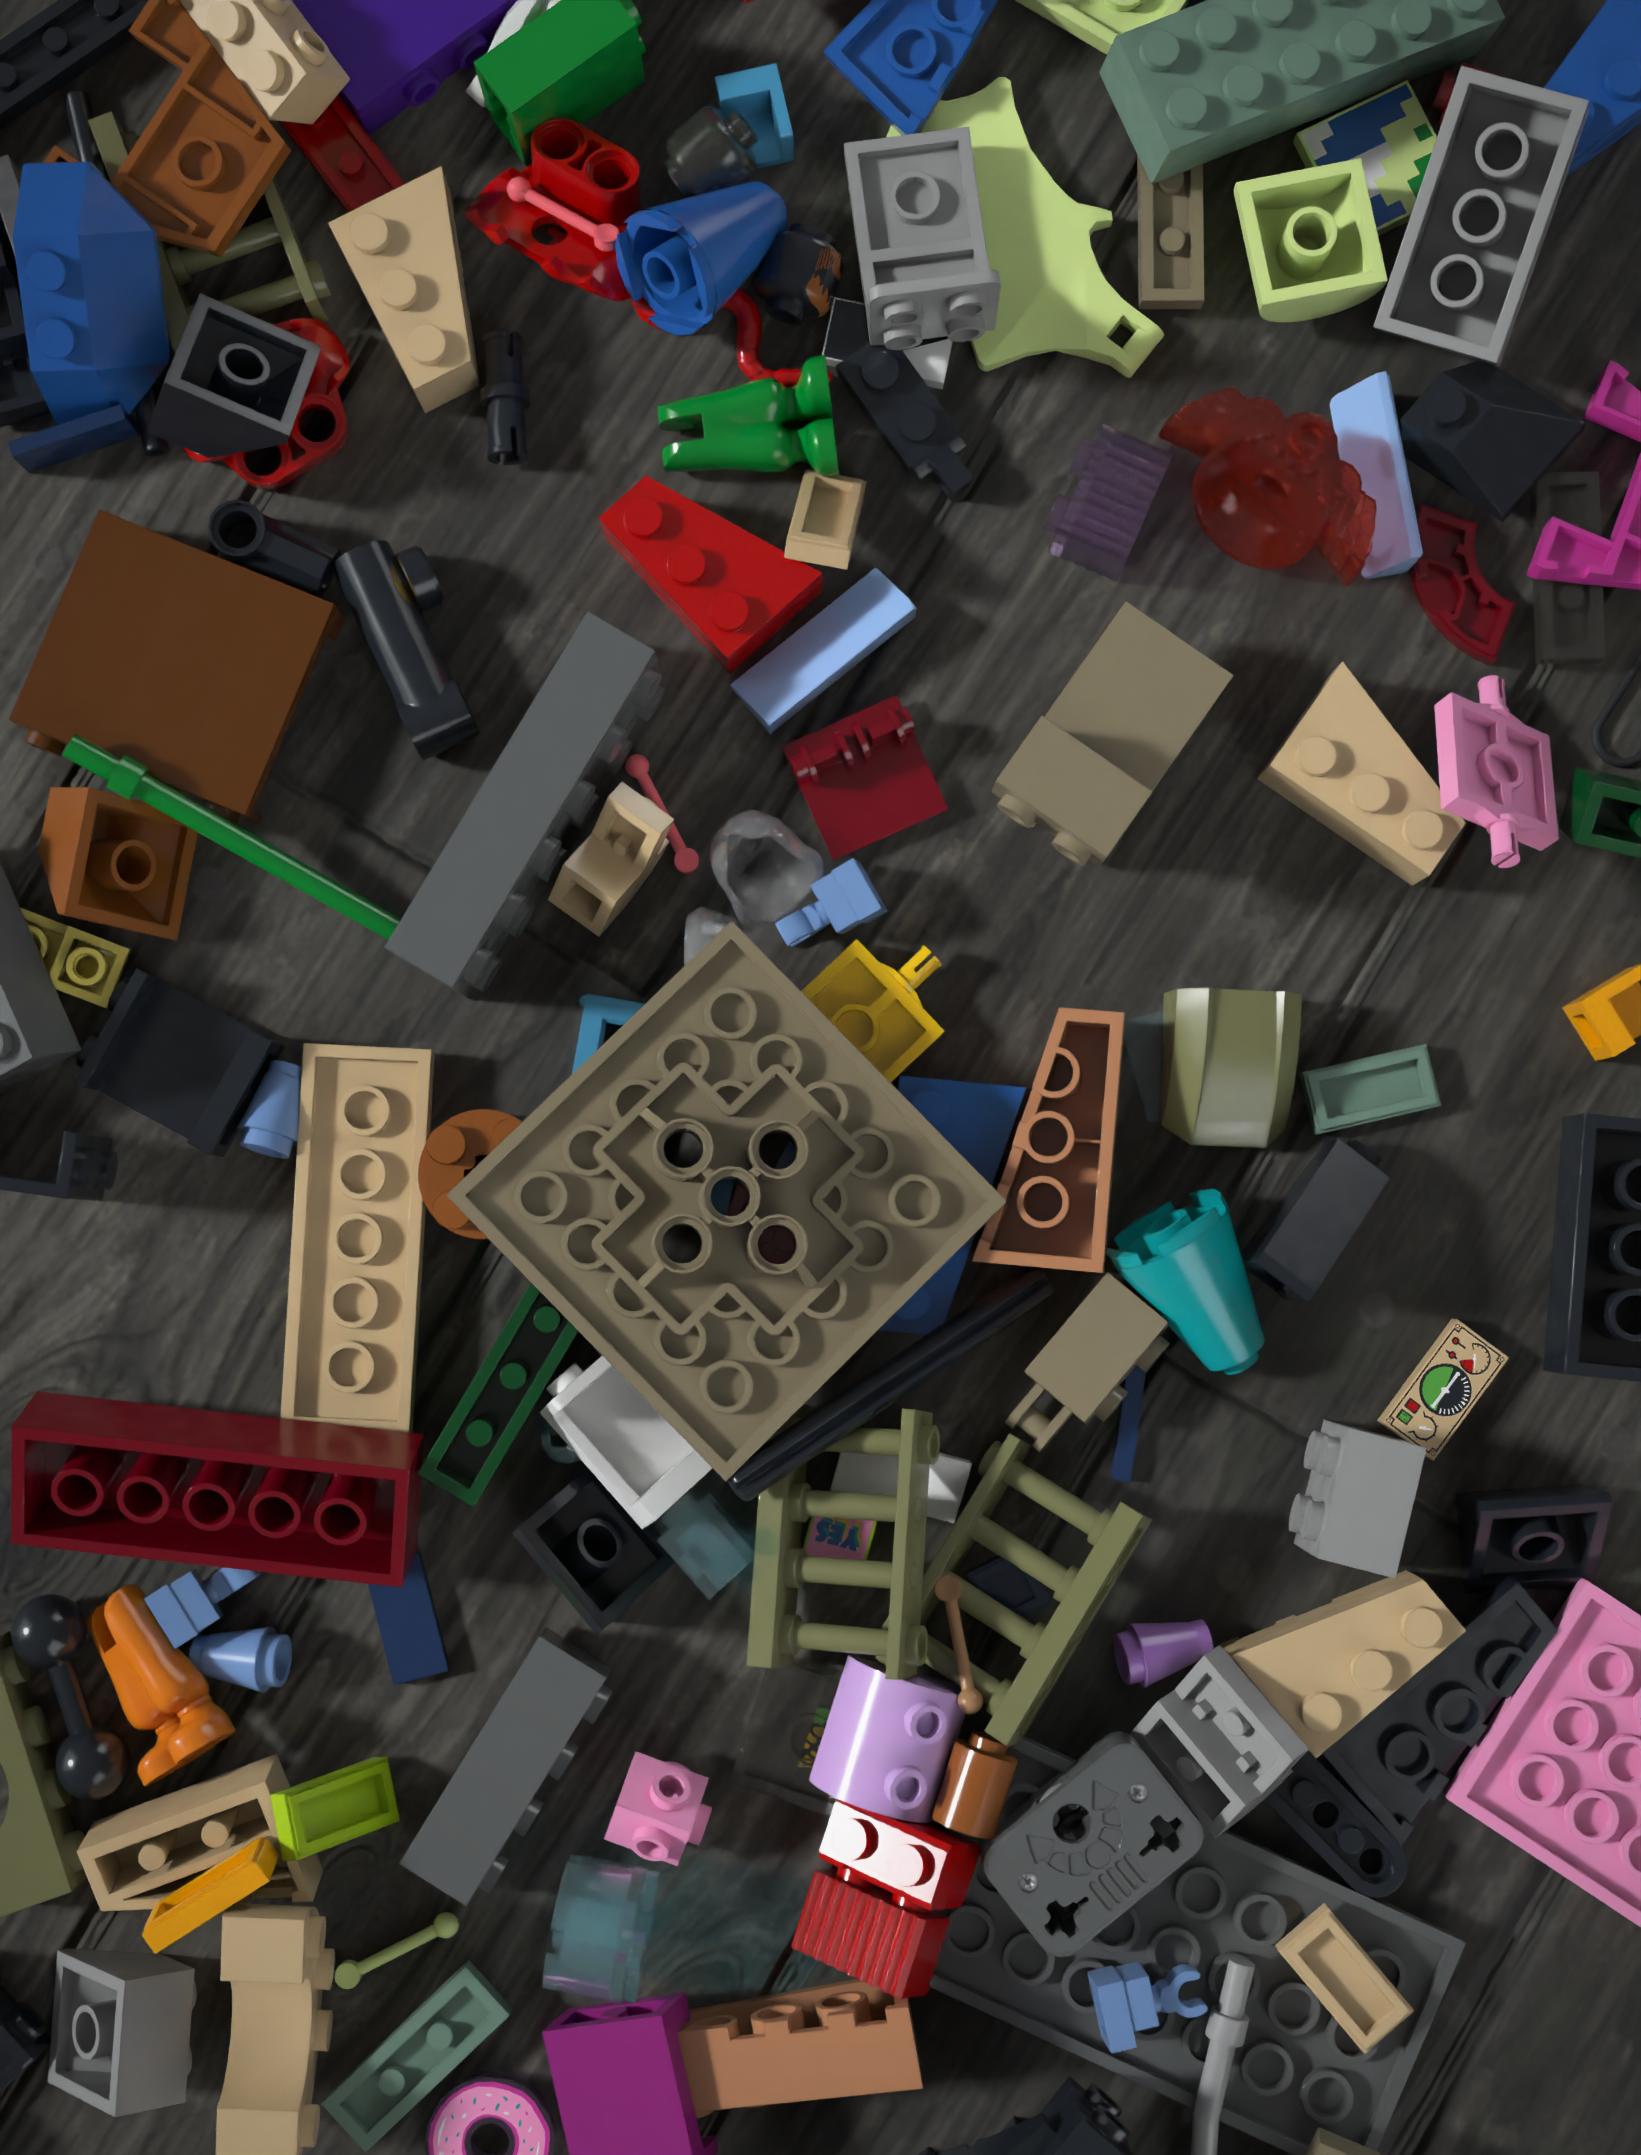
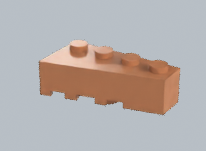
(1063, 1152)
(800, 2047)

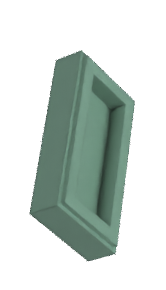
(1370, 1089)

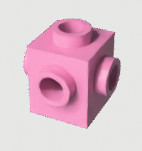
(659, 1809)

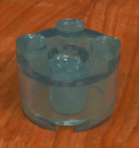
(601, 1929)

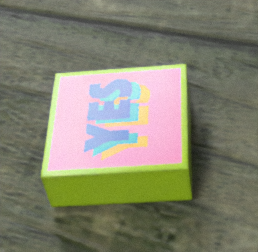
(839, 1538)

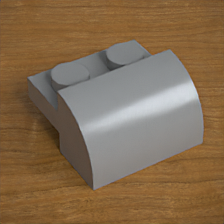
(1219, 1742)

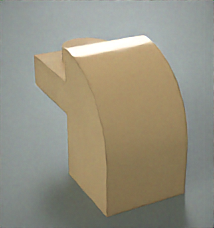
(612, 860)

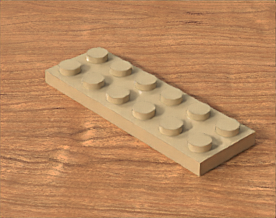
(357, 1236)

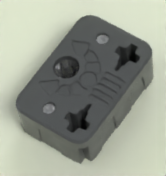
(1103, 1860)

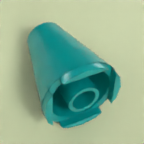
(1194, 1278)

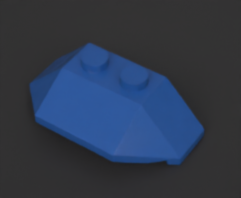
(88, 291)

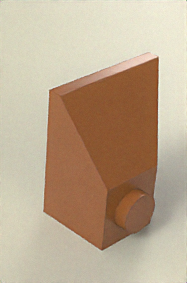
(116, 861)

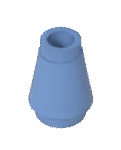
(273, 1113)
(244, 1657)

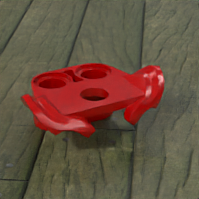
(583, 176)
(321, 394)

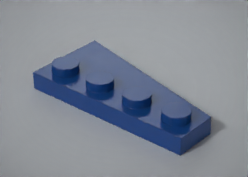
(907, 54)
(978, 1125)

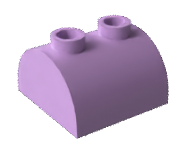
(888, 1741)

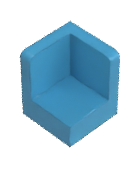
(761, 101)

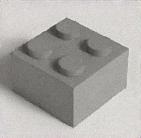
(1357, 1497)

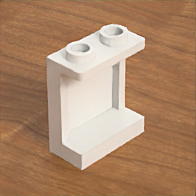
(623, 1440)

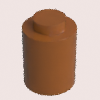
(975, 1786)

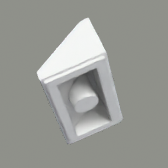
(880, 1474)

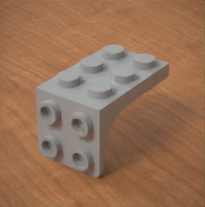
(920, 238)

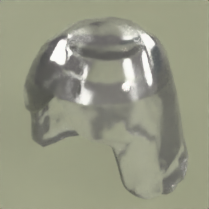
(777, 888)

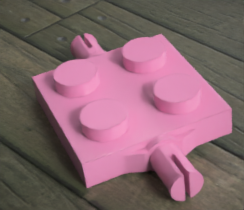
(1496, 771)

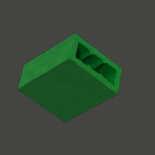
(562, 66)

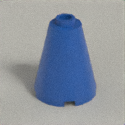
(697, 252)

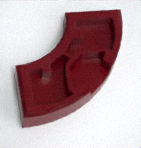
(1454, 588)

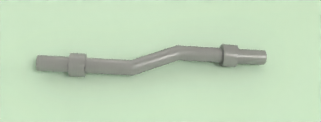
(1226, 2031)

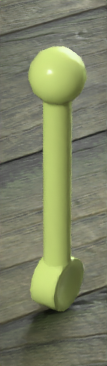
(350, 1972)

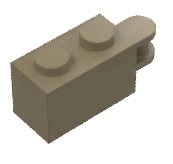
(1091, 1359)

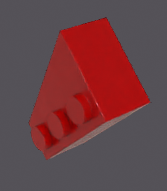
(709, 571)

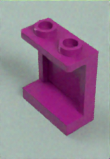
(625, 2079)

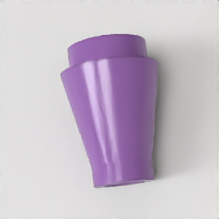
(1157, 1650)

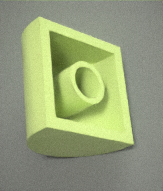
(1310, 241)

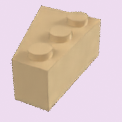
(173, 1839)

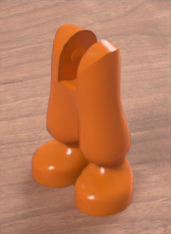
(156, 1684)

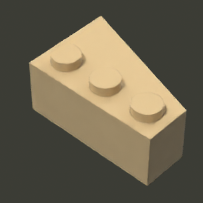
(413, 280)
(1363, 780)
(1345, 1656)

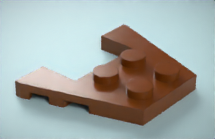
(204, 148)

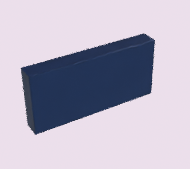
(73, 438)
(410, 1626)

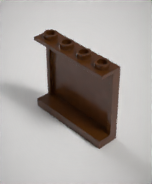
(175, 664)

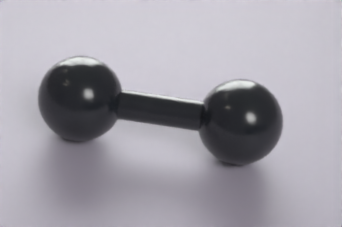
(93, 1757)

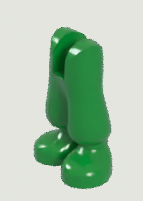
(747, 429)

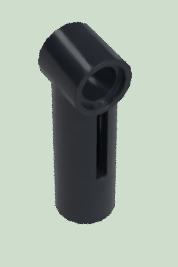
(404, 648)

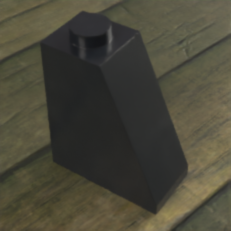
(1315, 1219)

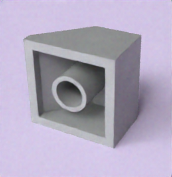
(121, 2029)

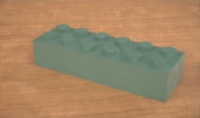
(1261, 67)

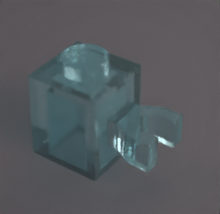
(705, 1542)

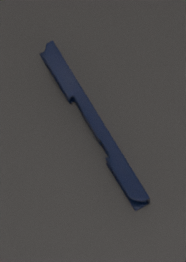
(1128, 1426)

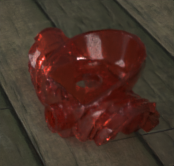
(1273, 484)

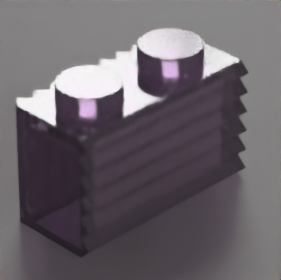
(1108, 502)

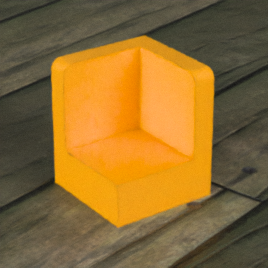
(1609, 1014)

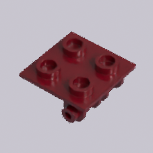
(865, 777)

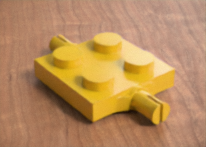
(877, 1006)

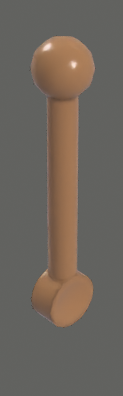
(950, 1590)

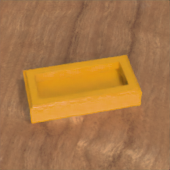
(210, 1893)

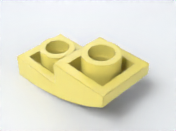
(77, 960)

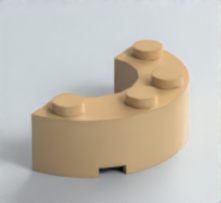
(276, 2028)

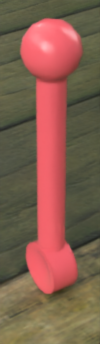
(604, 234)
(686, 859)

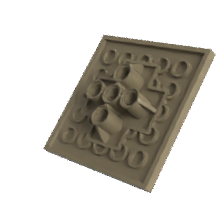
(729, 1337)

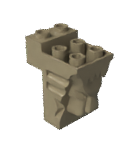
(1109, 736)

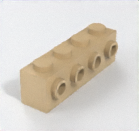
(272, 55)

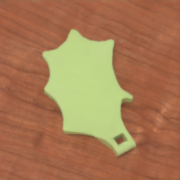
(1040, 247)

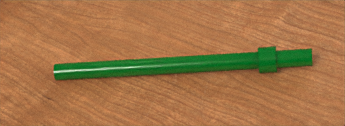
(131, 780)

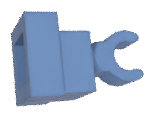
(844, 900)
(191, 1604)
(1130, 2004)

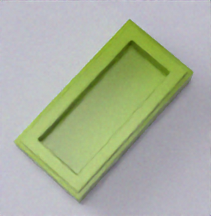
(334, 1808)

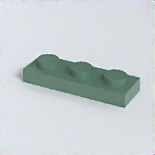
(417, 2056)

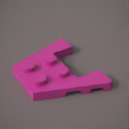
(1576, 554)

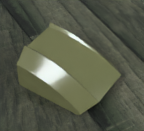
(1228, 1064)

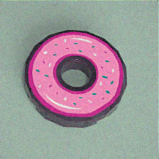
(493, 2099)

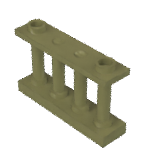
(178, 265)
(784, 1567)
(1077, 1589)

